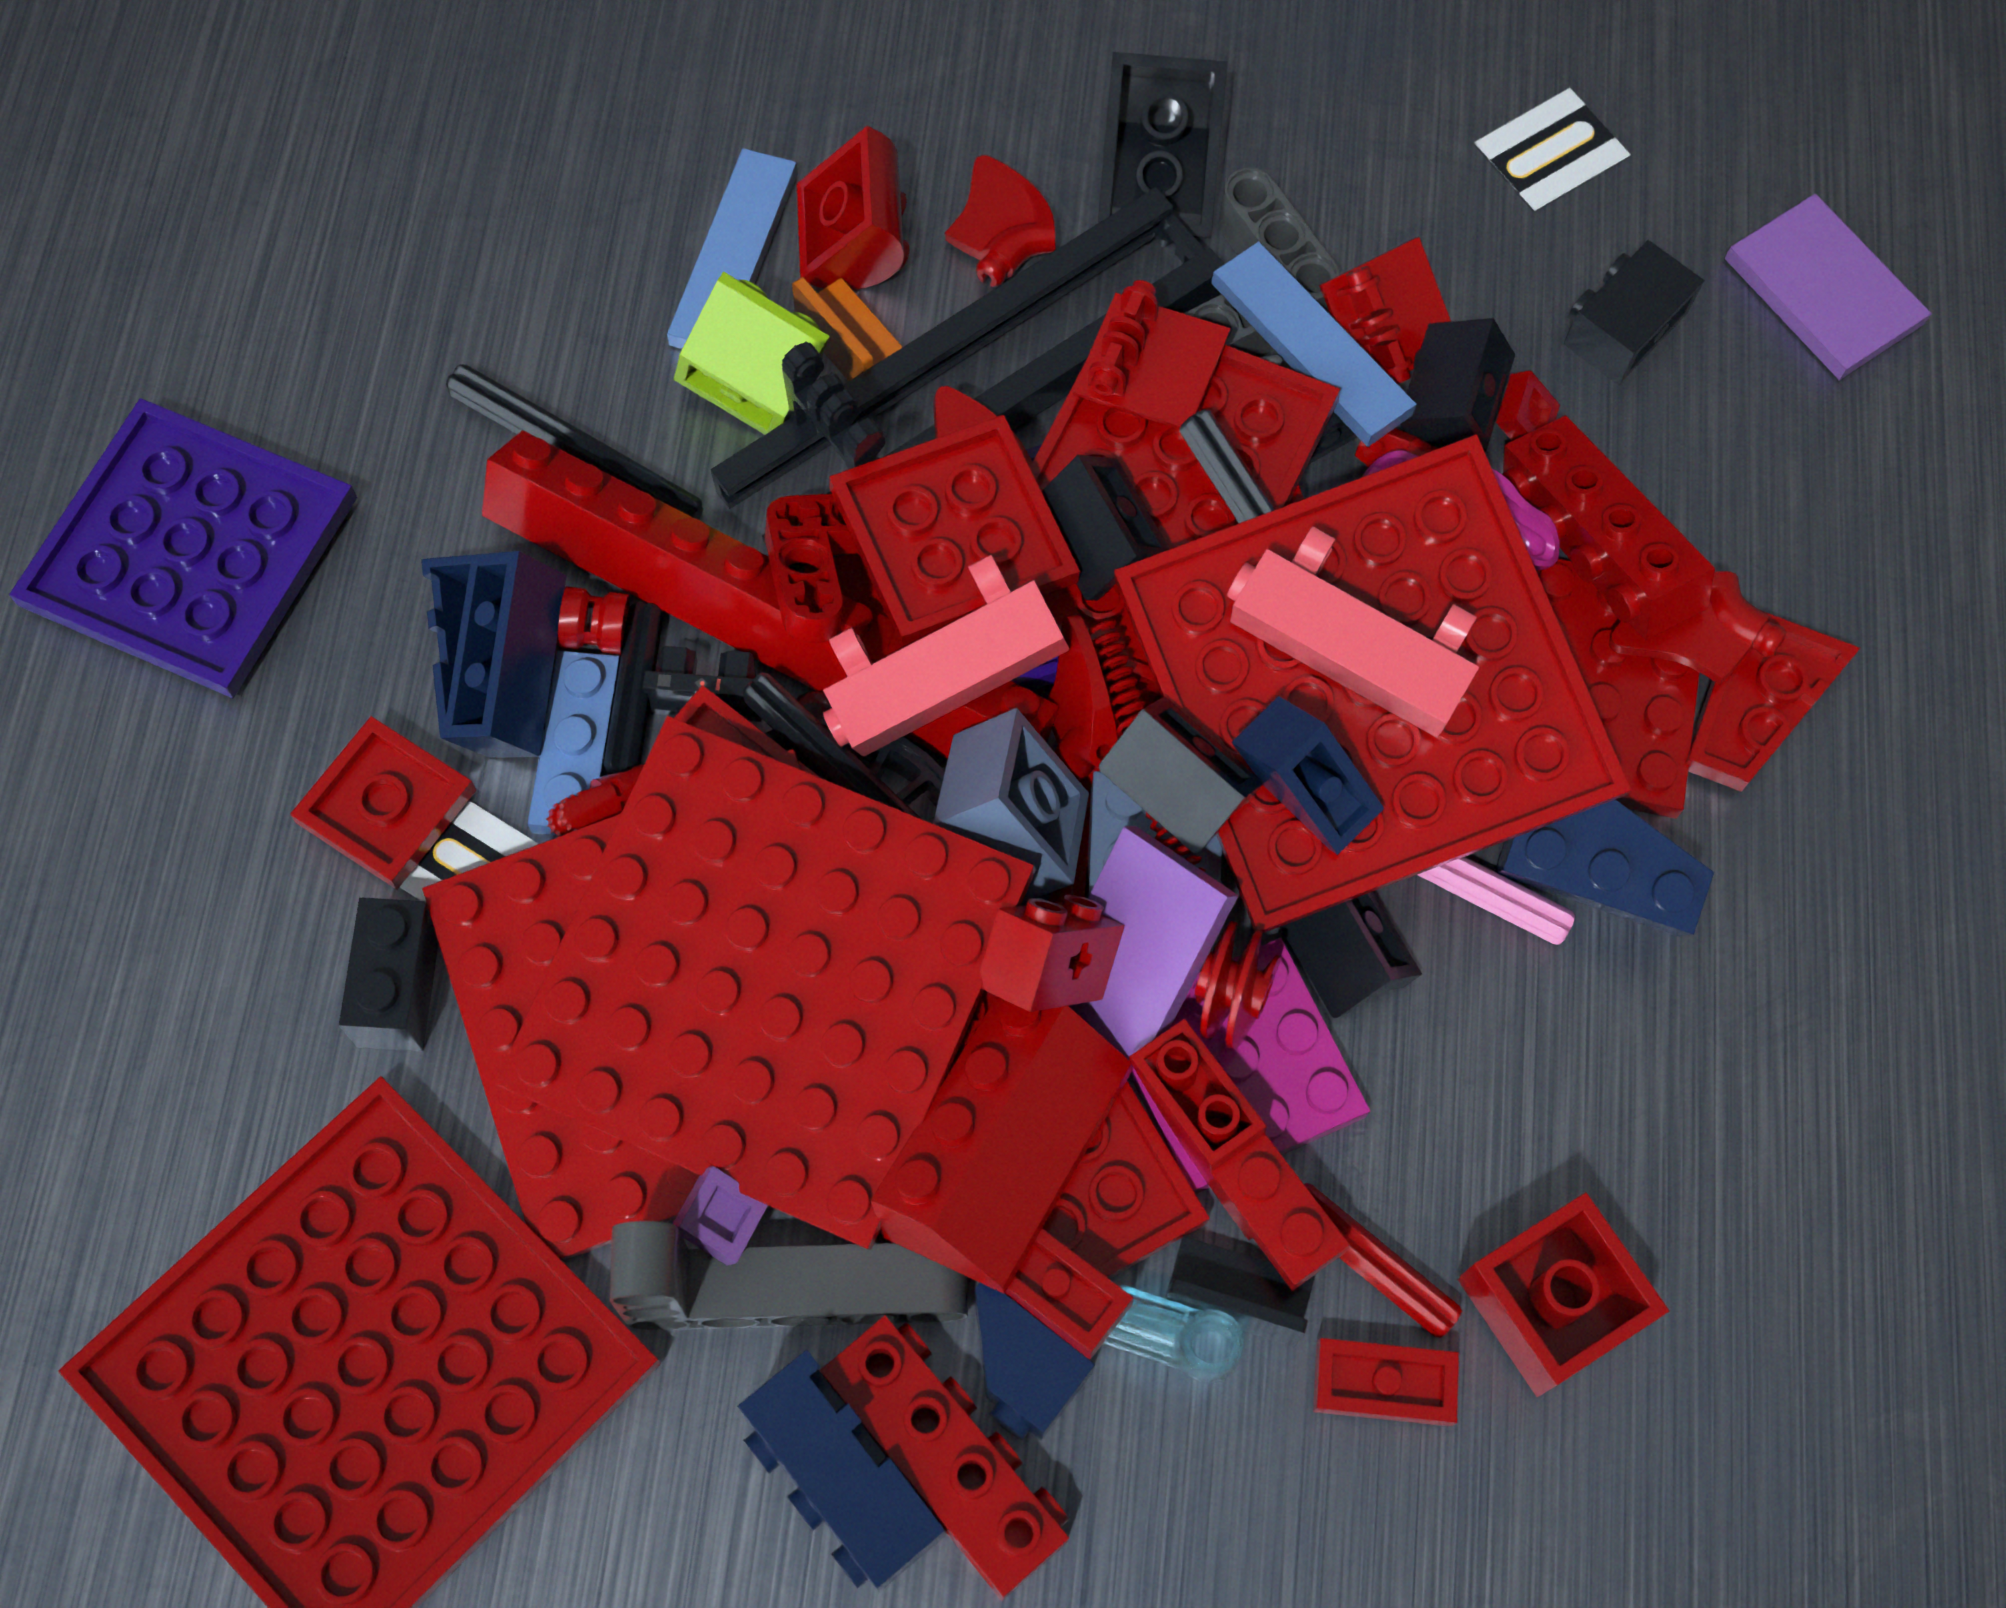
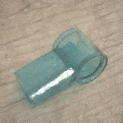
(1165, 1333)

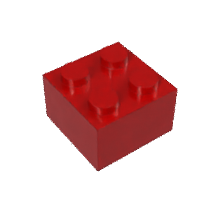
(1562, 1294)

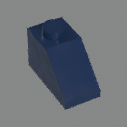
(1308, 773)
(1025, 1366)

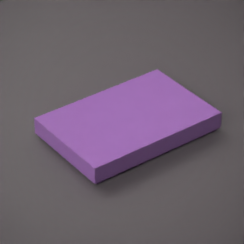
(1827, 286)
(1169, 929)

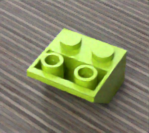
(739, 351)

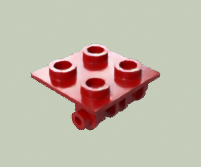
(1388, 306)
(1151, 358)

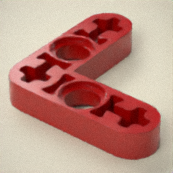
(809, 544)

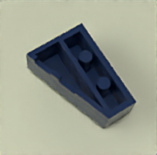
(495, 649)
(1614, 865)
(839, 1474)

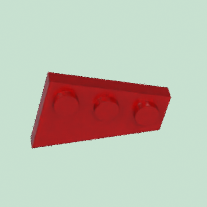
(1763, 703)

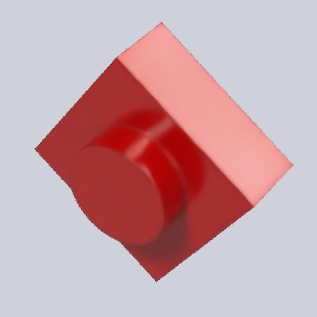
(1525, 405)

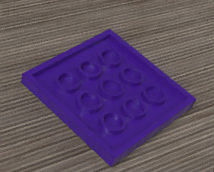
(184, 547)

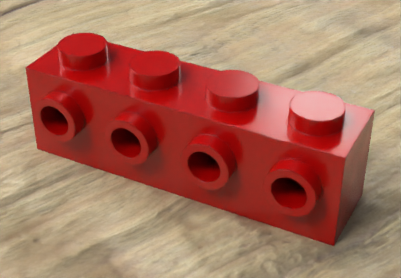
(1610, 528)
(946, 1457)

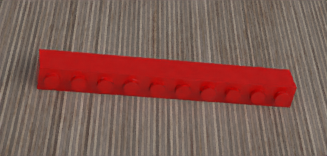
(697, 574)

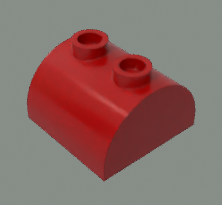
(853, 215)

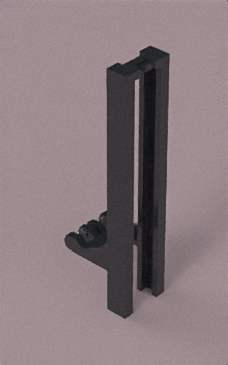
(842, 414)

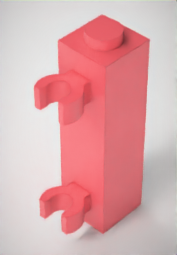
(1352, 640)
(942, 669)

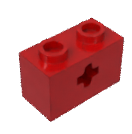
(1050, 953)

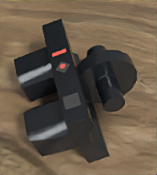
(676, 681)

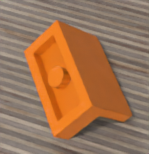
(855, 333)

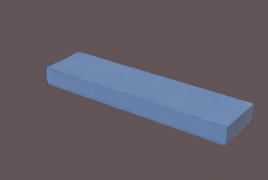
(737, 234)
(1313, 342)

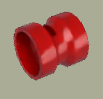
(607, 621)

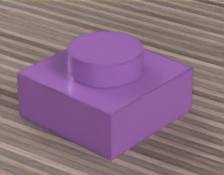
(719, 1216)

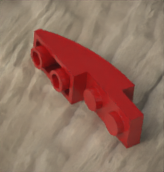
(1236, 1155)

